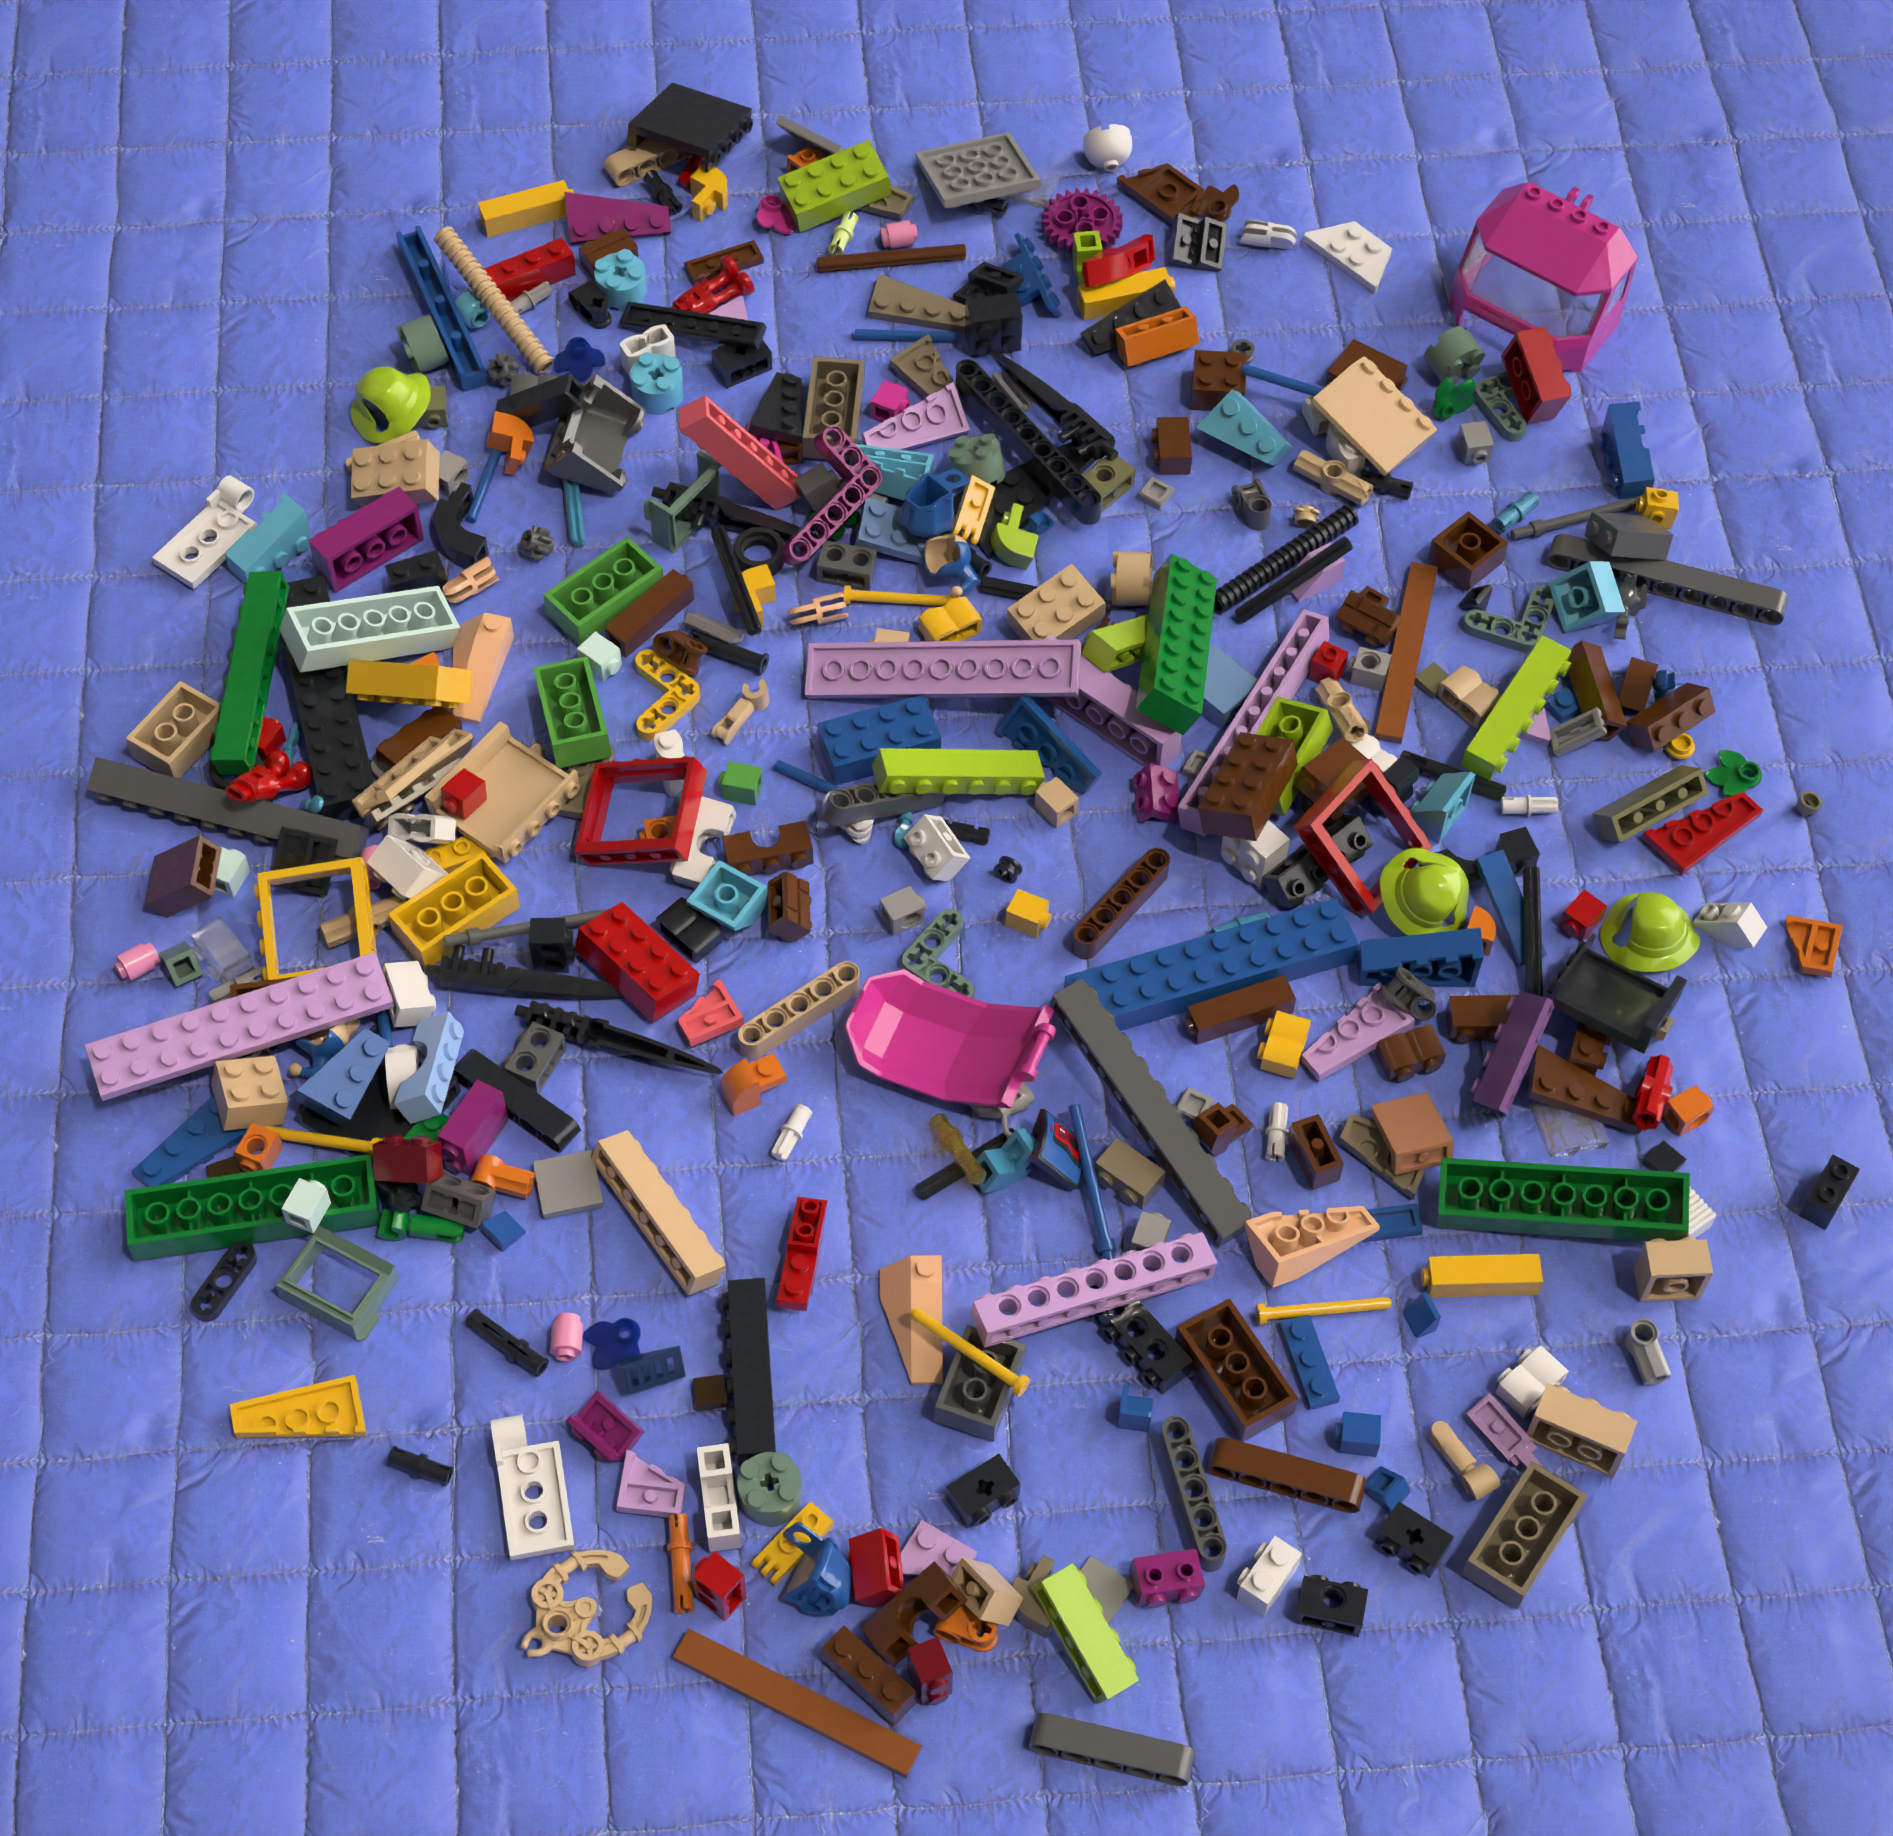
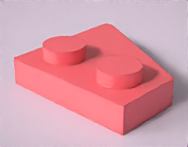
(710, 1016)

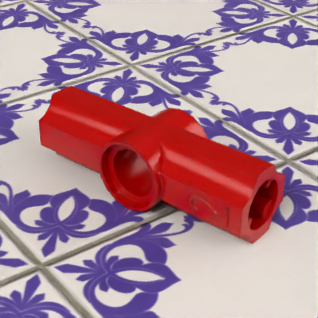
(1653, 1092)

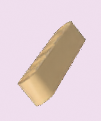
(633, 163)
(803, 998)

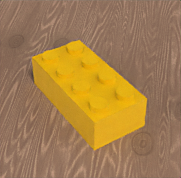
(409, 683)
(464, 899)

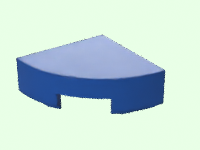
(1039, 523)

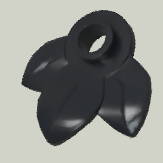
(401, 1194)

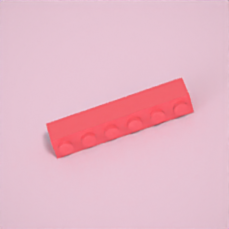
(739, 452)

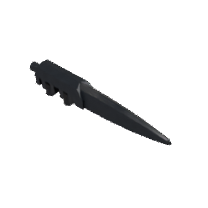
(1066, 415)
(720, 509)
(515, 981)
(598, 1033)

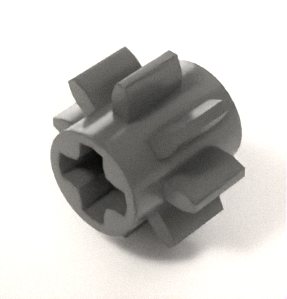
(503, 368)
(537, 542)

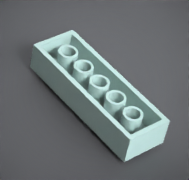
(369, 628)

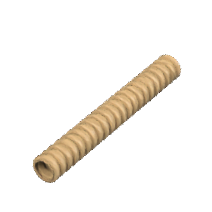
(493, 299)

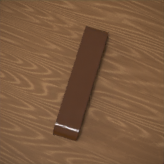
(1118, 914)
(1287, 1475)

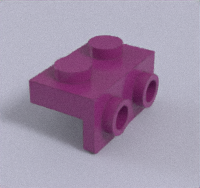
(1156, 793)
(606, 1428)

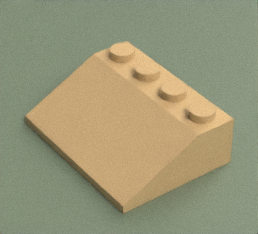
(1374, 415)

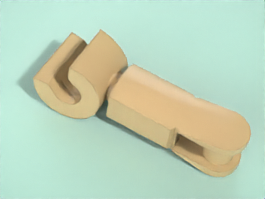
(741, 712)
(1478, 1479)

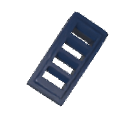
(637, 1361)

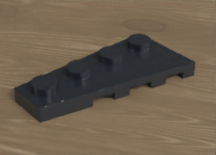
(1152, 302)
(780, 410)

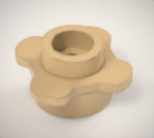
(1305, 515)

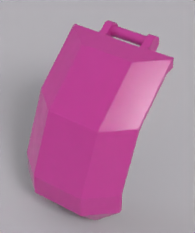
(946, 1040)

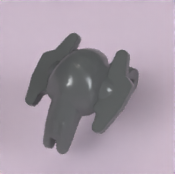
(1631, 599)

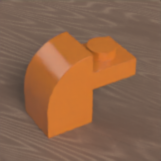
(511, 436)
(746, 1081)

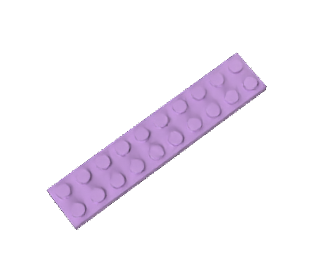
(943, 669)
(238, 1026)

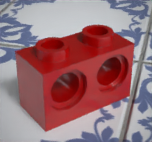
(719, 1585)

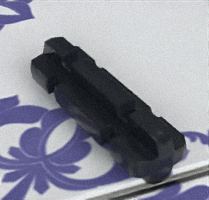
(968, 832)

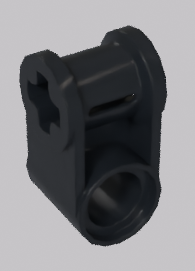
(591, 304)

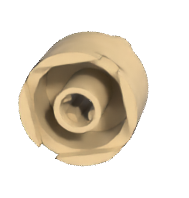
(1132, 578)

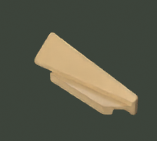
(415, 767)

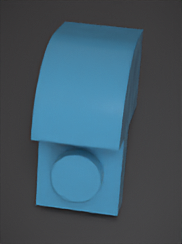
(1007, 1164)

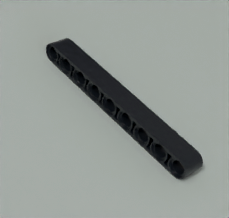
(1028, 442)

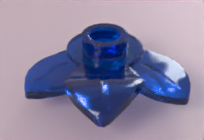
(579, 359)
(610, 1344)

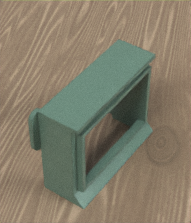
(674, 534)
(365, 1316)

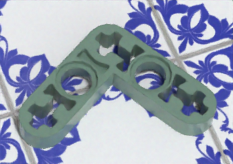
(1499, 398)
(1517, 630)
(929, 962)

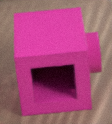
(889, 401)

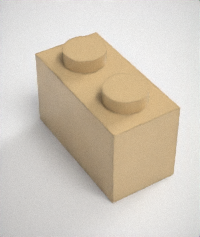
(987, 1591)

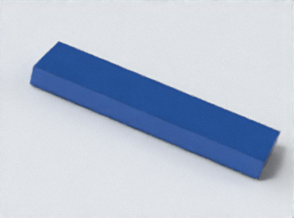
(1506, 899)

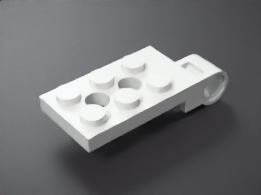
(219, 519)
(520, 1469)

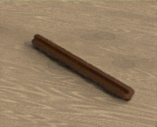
(891, 257)

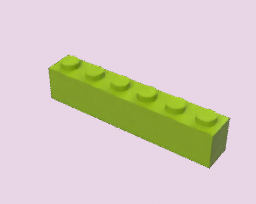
(1516, 708)
(957, 771)

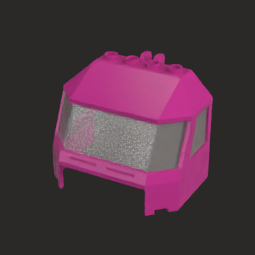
(1546, 265)

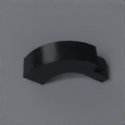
(457, 543)

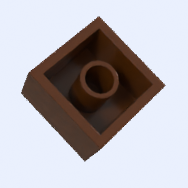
(1215, 376)
(1467, 551)

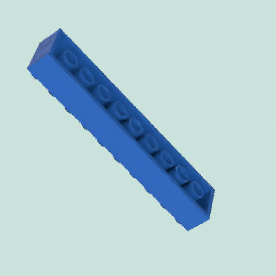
(1212, 965)

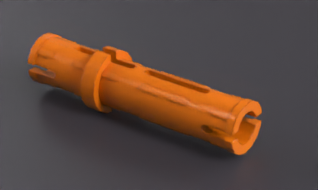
(680, 1551)

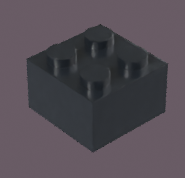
(993, 324)

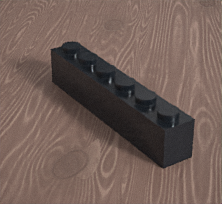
(751, 1368)

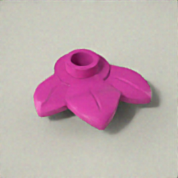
(774, 213)

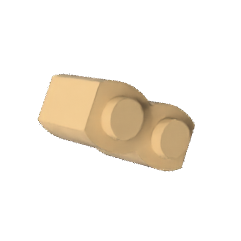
(1469, 695)

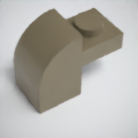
(1030, 1612)

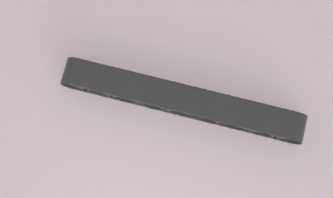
(1677, 581)

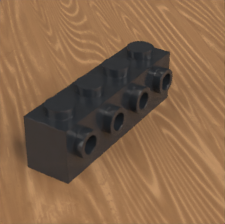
(1302, 874)

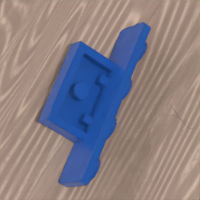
(1034, 282)

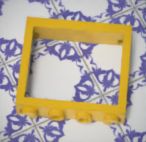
(362, 901)

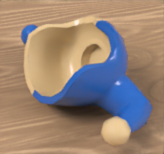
(950, 557)
(323, 1046)

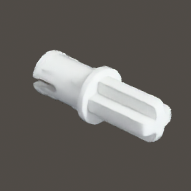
(1528, 805)
(791, 1132)
(1277, 1132)

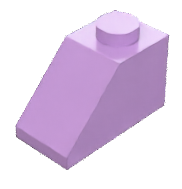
(1325, 578)

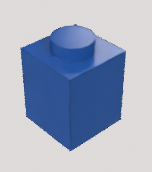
(1358, 1434)

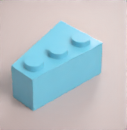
(1245, 428)
(898, 468)
(273, 542)

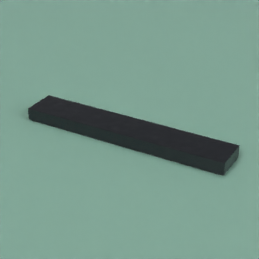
(694, 325)

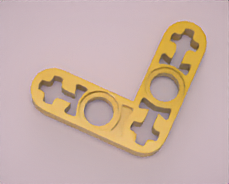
(672, 697)

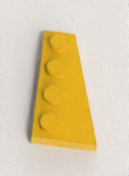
(308, 1411)

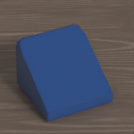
(502, 1230)
(1422, 1316)
(1387, 1488)

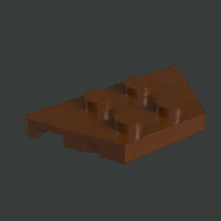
(1164, 191)

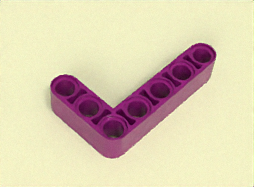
(837, 503)

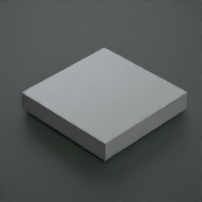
(568, 1184)

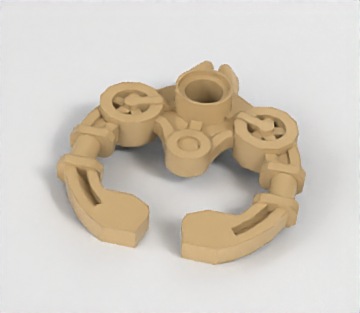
(575, 1616)

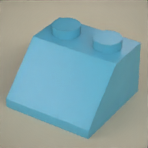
(1586, 596)
(1442, 804)
(729, 897)

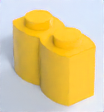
(952, 622)
(1284, 1045)

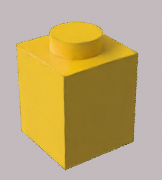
(1028, 913)

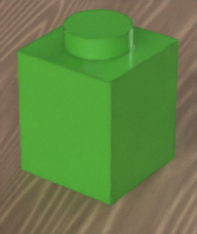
(741, 783)

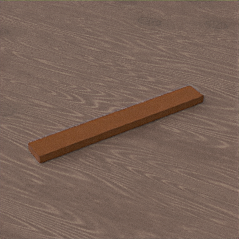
(1406, 653)
(797, 1703)

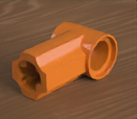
(504, 1178)

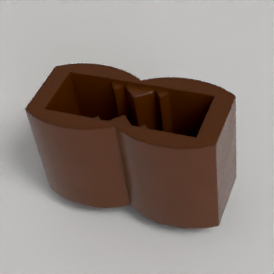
(1410, 1053)

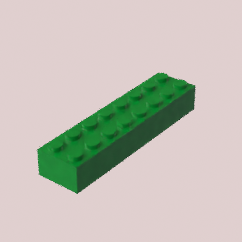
(1177, 644)
(1563, 1200)
(245, 1207)

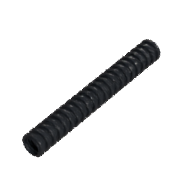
(1284, 558)

